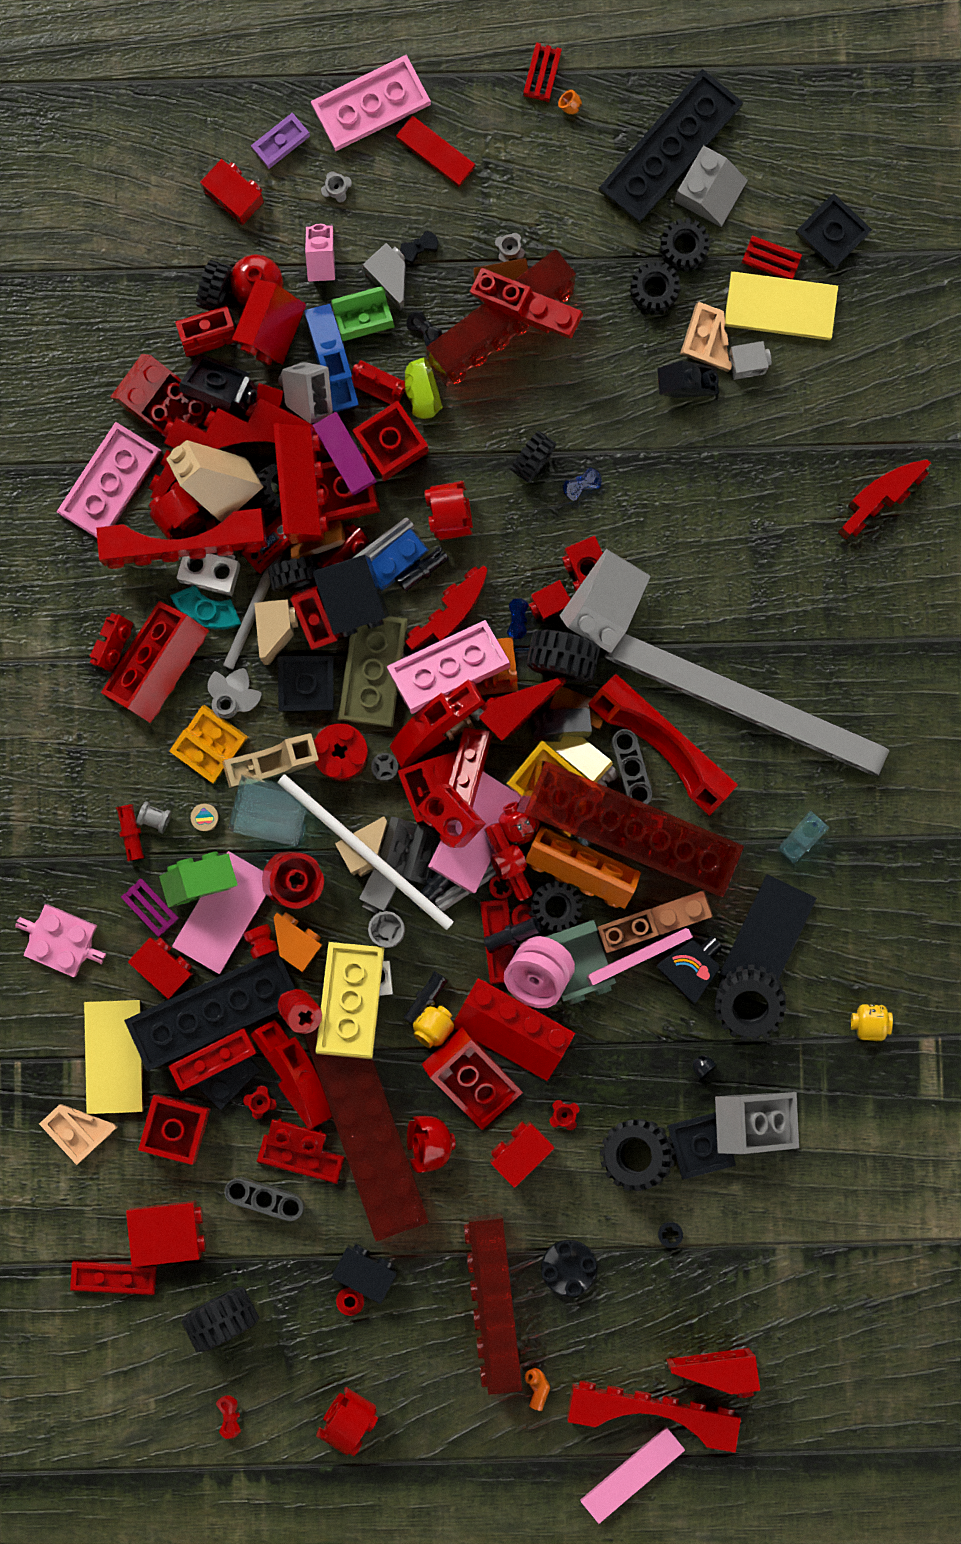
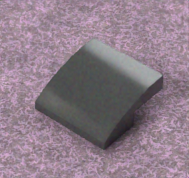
(410, 849)

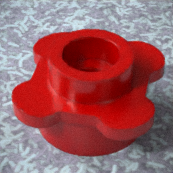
(260, 1094)
(557, 1119)

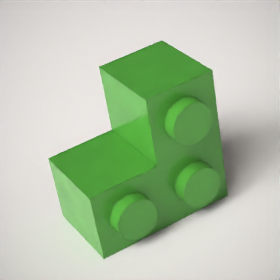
(194, 880)

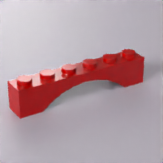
(239, 531)
(701, 777)
(595, 1406)

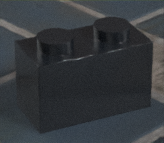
(365, 1273)

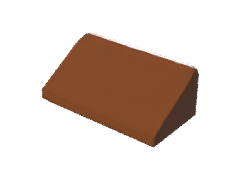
(508, 269)
(333, 538)
(569, 699)

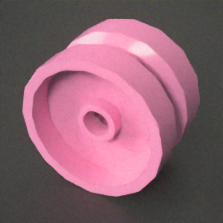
(539, 972)

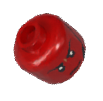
(517, 826)

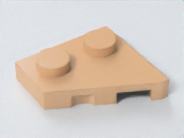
(706, 338)
(76, 1131)

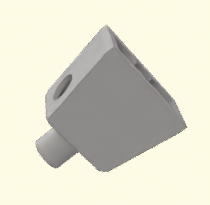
(307, 391)

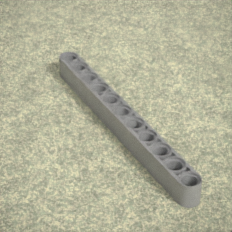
(749, 704)

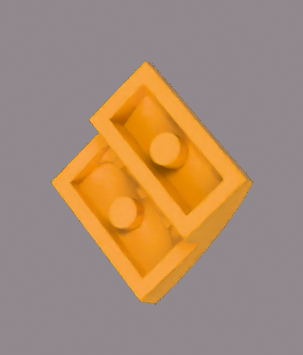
(208, 743)

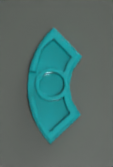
(207, 612)

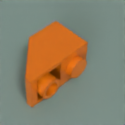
(294, 944)

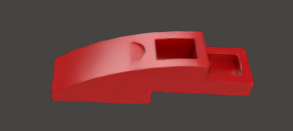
(525, 305)
(889, 489)
(458, 603)
(431, 722)
(297, 1073)

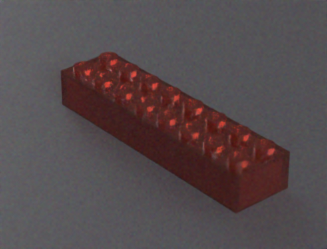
(630, 828)
(370, 1142)

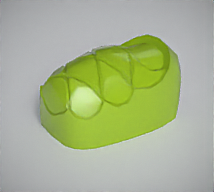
(422, 389)

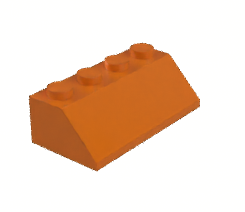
(583, 867)

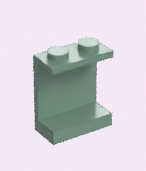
(588, 957)

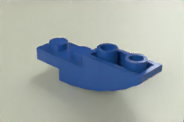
(331, 353)
(398, 558)

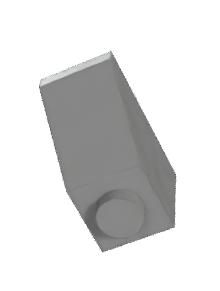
(388, 270)

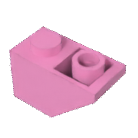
(320, 253)

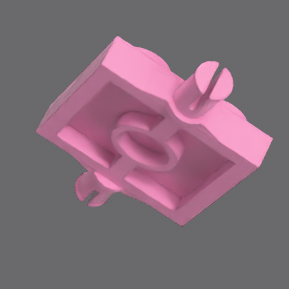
(60, 940)

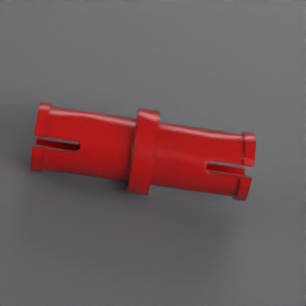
(130, 832)

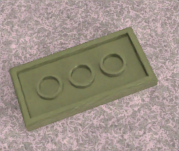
(367, 687)

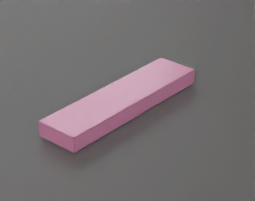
(638, 956)
(632, 1475)

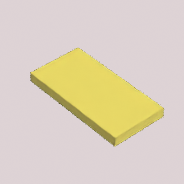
(781, 305)
(350, 1000)
(112, 1059)

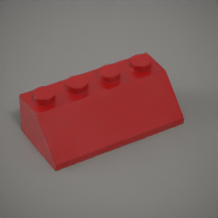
(299, 483)
(155, 661)
(513, 1029)

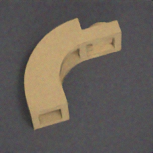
(272, 762)

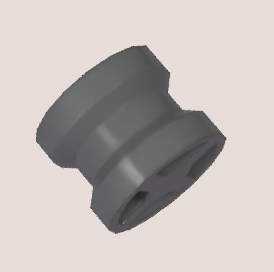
(384, 763)

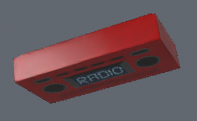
(276, 544)

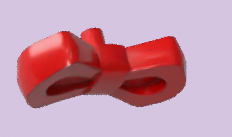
(230, 1427)

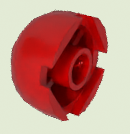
(248, 270)
(430, 1143)

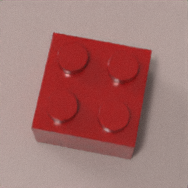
(390, 441)
(174, 1129)
(521, 1153)

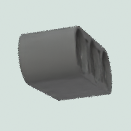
(633, 755)
(251, 1202)

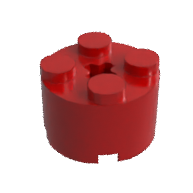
(450, 511)
(178, 513)
(345, 737)
(300, 866)
(347, 1422)

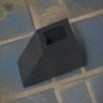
(687, 380)

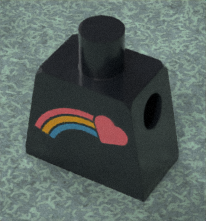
(691, 967)

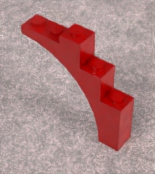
(222, 431)

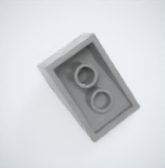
(606, 601)
(757, 1123)

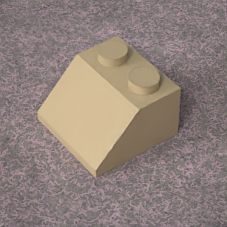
(274, 627)
(373, 837)

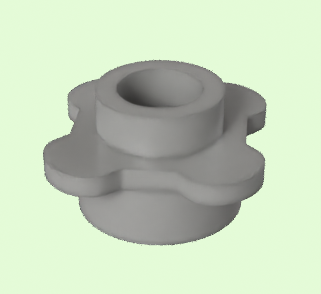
(336, 179)
(509, 240)

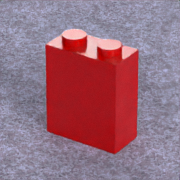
(269, 322)
(165, 1233)

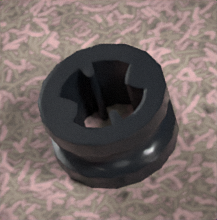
(665, 1241)

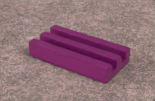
(134, 891)

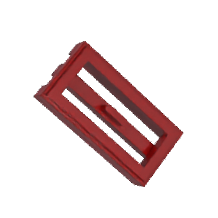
(547, 51)
(755, 241)

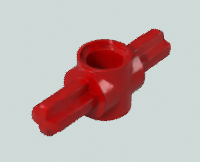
(508, 861)

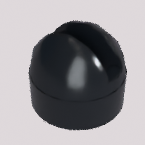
(703, 1066)

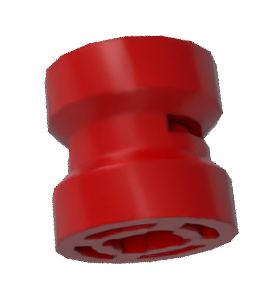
(260, 940)

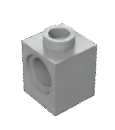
(749, 360)
(377, 892)

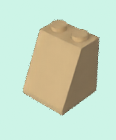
(214, 477)

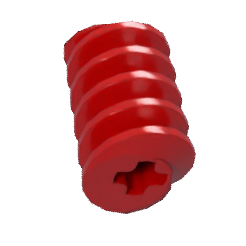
(300, 1011)

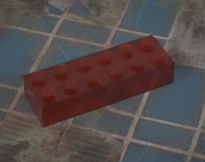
(490, 329)
(495, 1304)

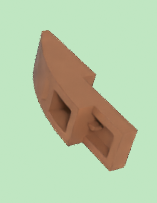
(655, 921)

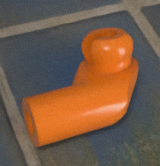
(539, 1386)

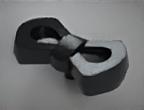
(427, 242)
(418, 322)

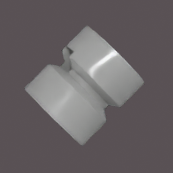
(386, 929)

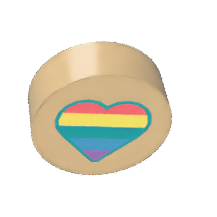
(204, 817)

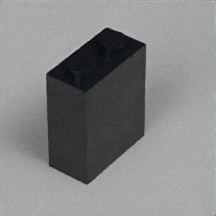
(351, 595)

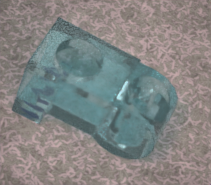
(803, 836)

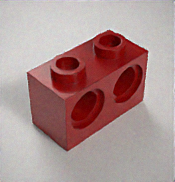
(455, 810)

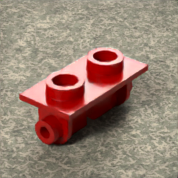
(377, 382)
(352, 546)
(117, 631)
(296, 1138)

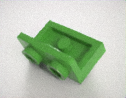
(362, 313)

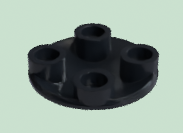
(569, 1268)

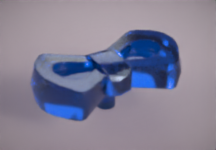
(590, 479)
(517, 628)

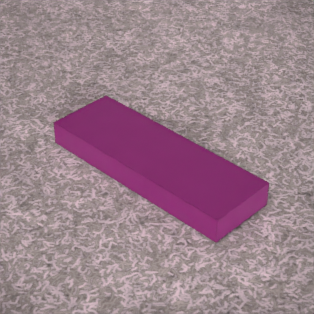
(344, 453)

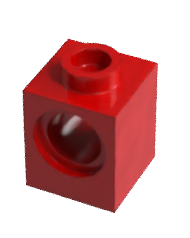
(549, 601)

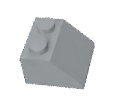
(711, 186)

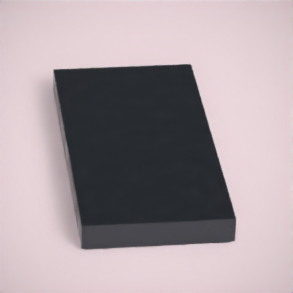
(770, 928)

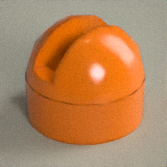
(570, 102)

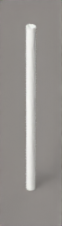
(365, 852)

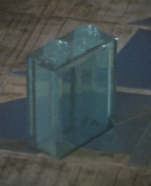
(267, 812)

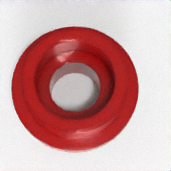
(343, 1308)

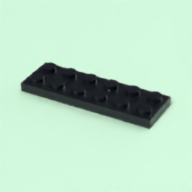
(670, 146)
(209, 1011)

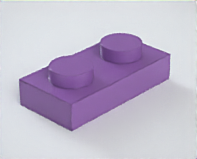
(280, 140)

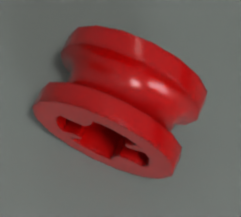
(492, 889)

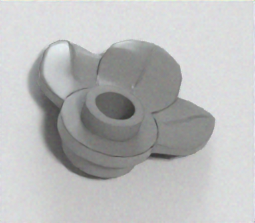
(232, 689)

